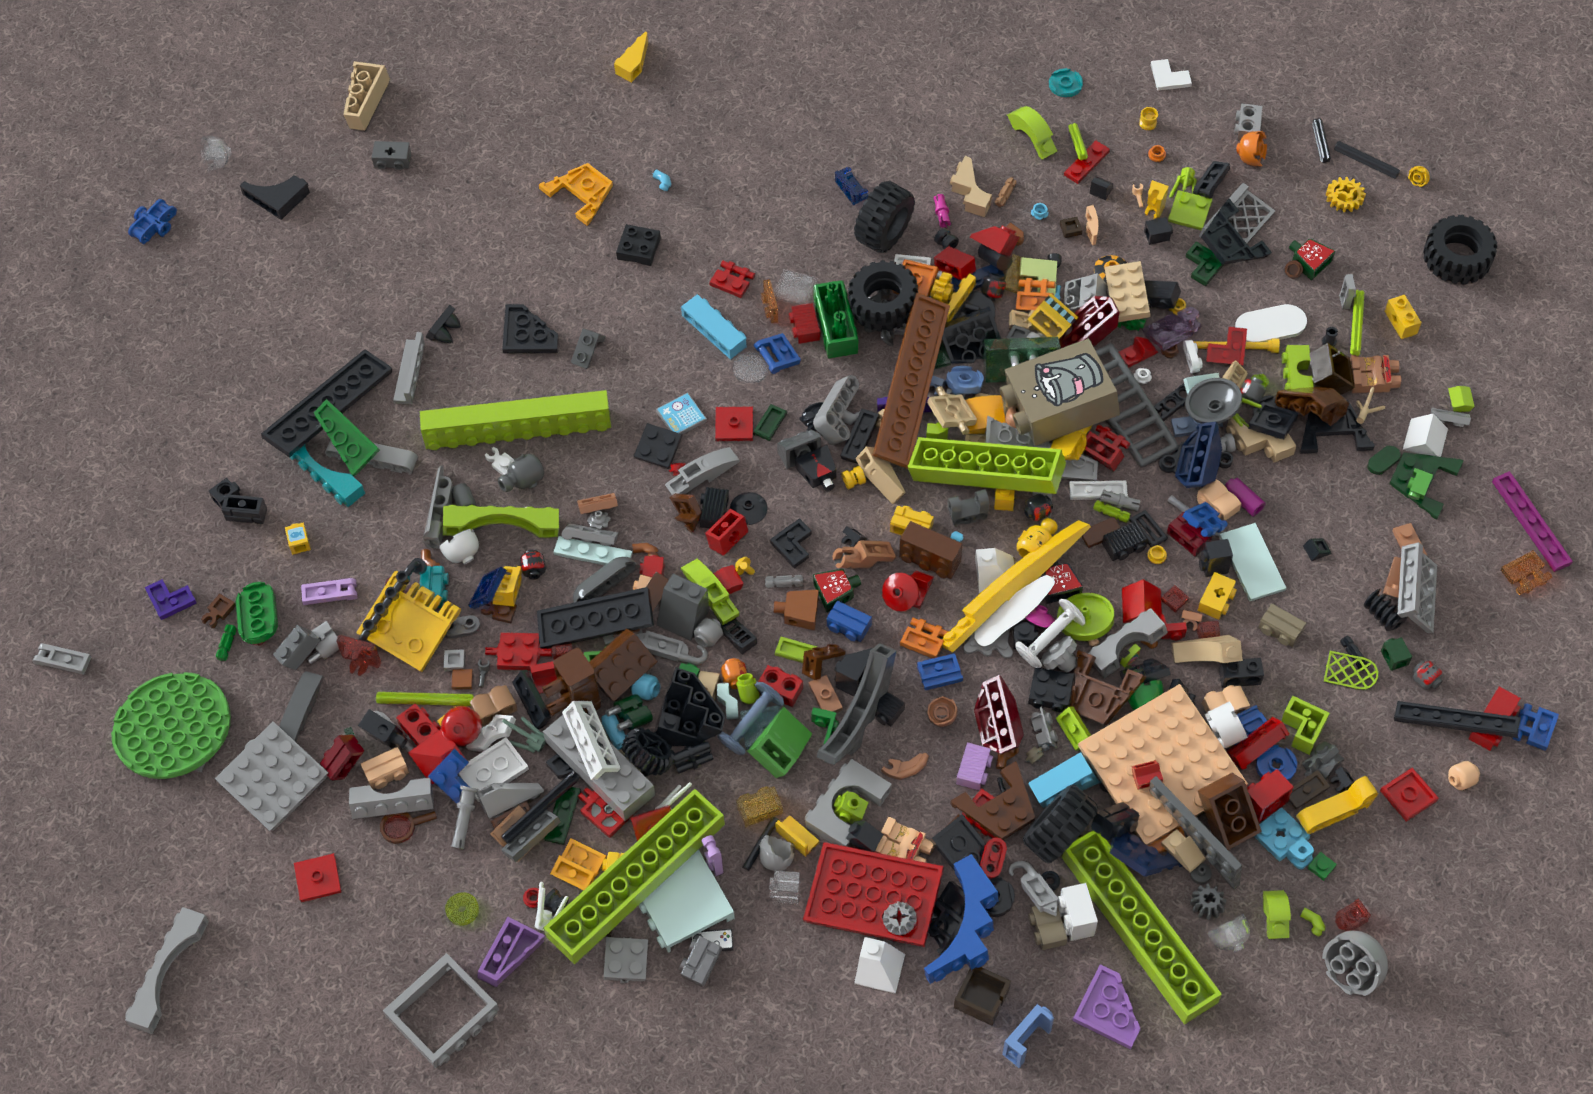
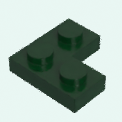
(1207, 263)

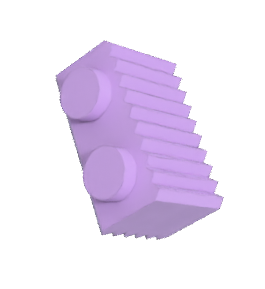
(973, 766)

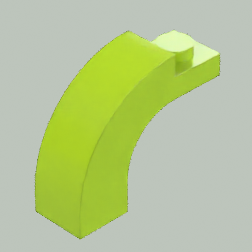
(1036, 128)

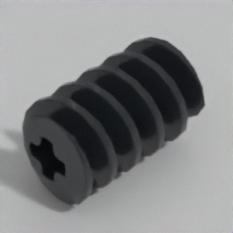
(1383, 611)

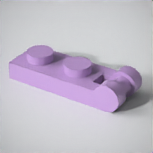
(328, 591)
(713, 855)

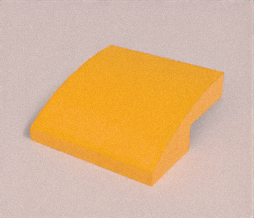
(983, 407)
(575, 873)

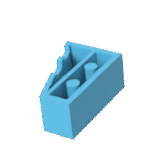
(1073, 771)

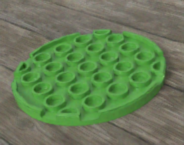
(171, 725)

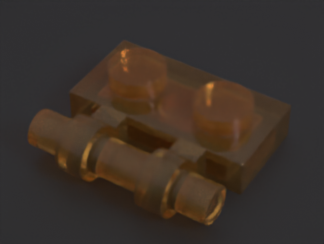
(1523, 567)

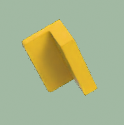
(797, 835)

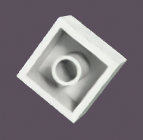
(1077, 912)

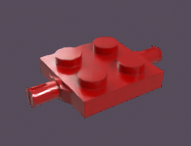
(518, 651)

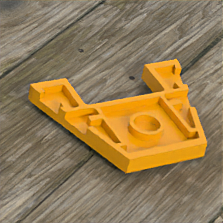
(585, 184)

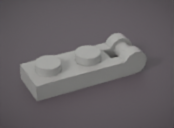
(590, 534)
(62, 658)

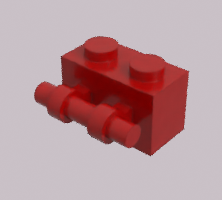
(1103, 451)

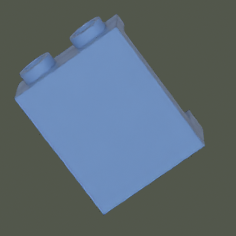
(1013, 1047)

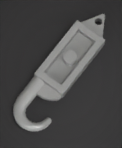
(670, 648)
(1036, 888)

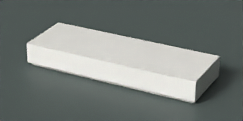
(1092, 489)

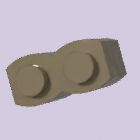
(1049, 929)

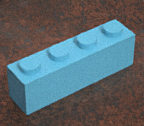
(714, 326)

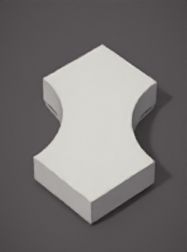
(494, 730)

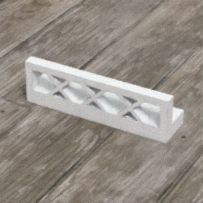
(587, 738)

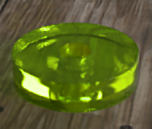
(465, 917)

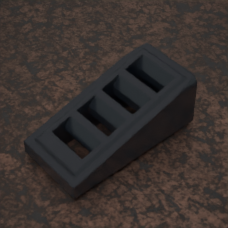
(741, 647)

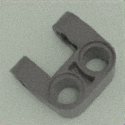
(970, 509)

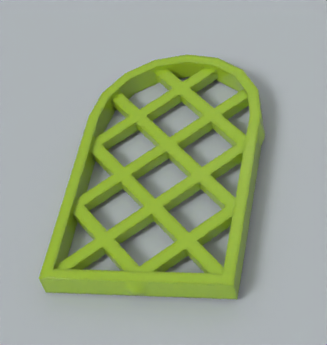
(1355, 671)

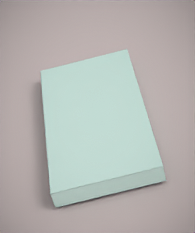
(1253, 562)

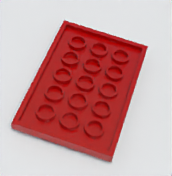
(858, 885)

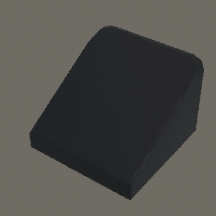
(1316, 548)

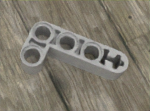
(829, 416)

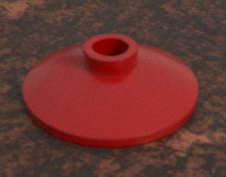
(908, 591)

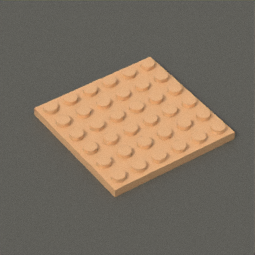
(1175, 737)

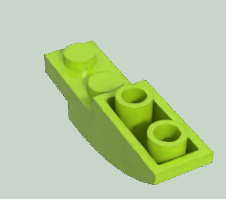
(717, 594)

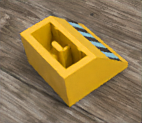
(1052, 317)

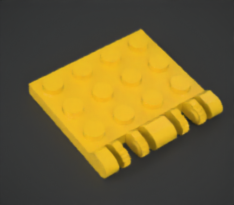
(410, 627)

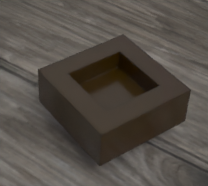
(1071, 227)

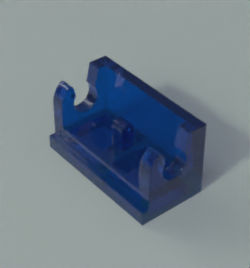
(850, 186)

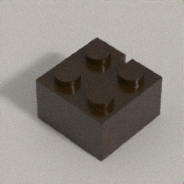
(1331, 369)
(982, 994)

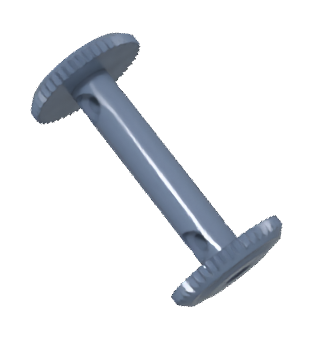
(768, 695)

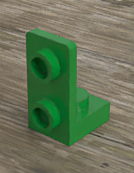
(824, 717)

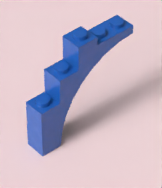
(976, 923)

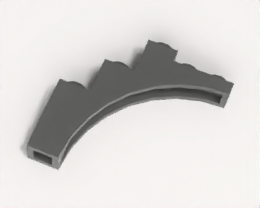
(862, 711)

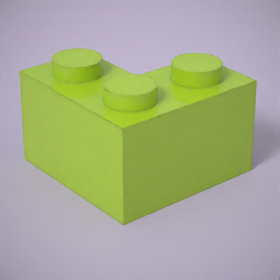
(1307, 720)

